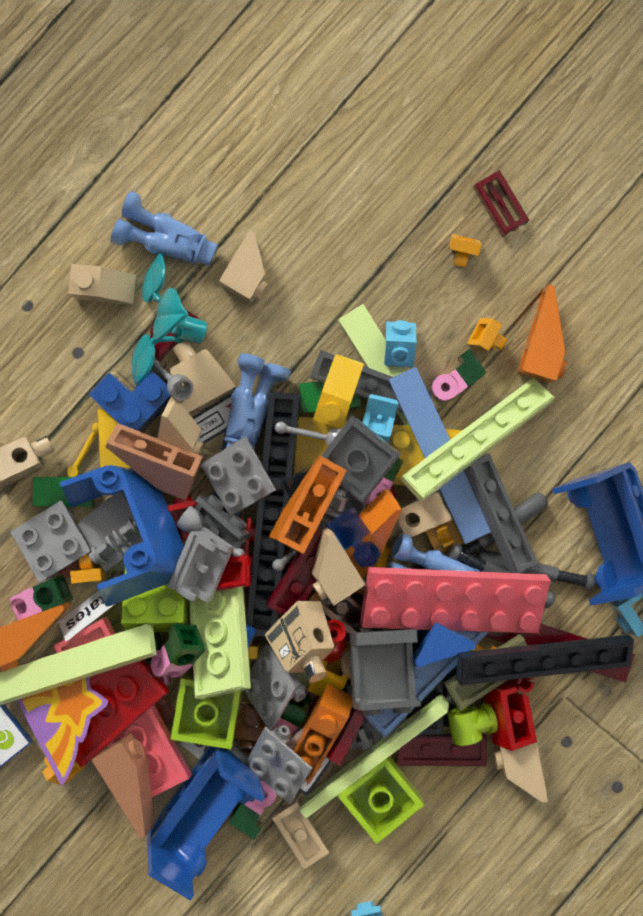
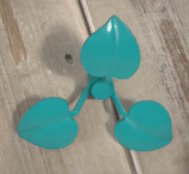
(170, 318)

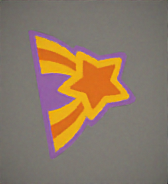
(62, 721)

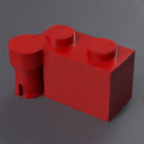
(512, 714)

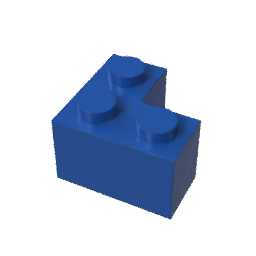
(133, 408)

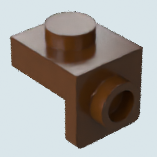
(248, 728)

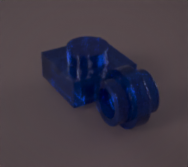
(349, 532)

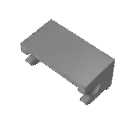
(200, 566)

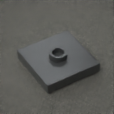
(363, 456)

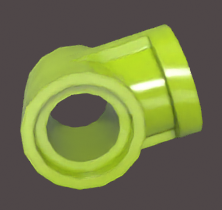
(470, 723)

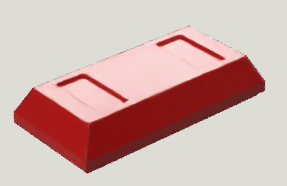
(236, 573)

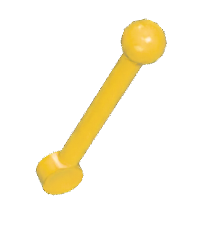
(73, 471)

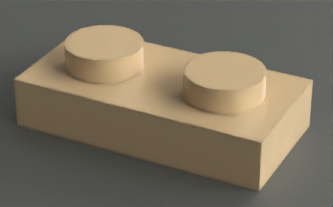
(300, 834)

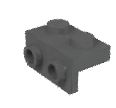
(221, 523)

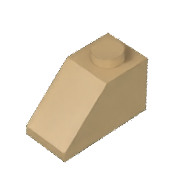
(246, 272)
(101, 284)
(180, 428)
(334, 570)
(523, 769)

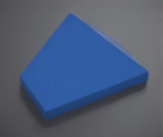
(439, 645)

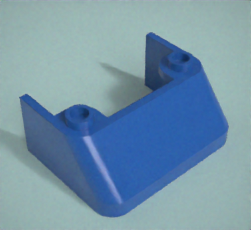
(616, 514)
(146, 563)
(195, 815)

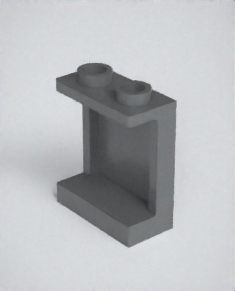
(383, 671)

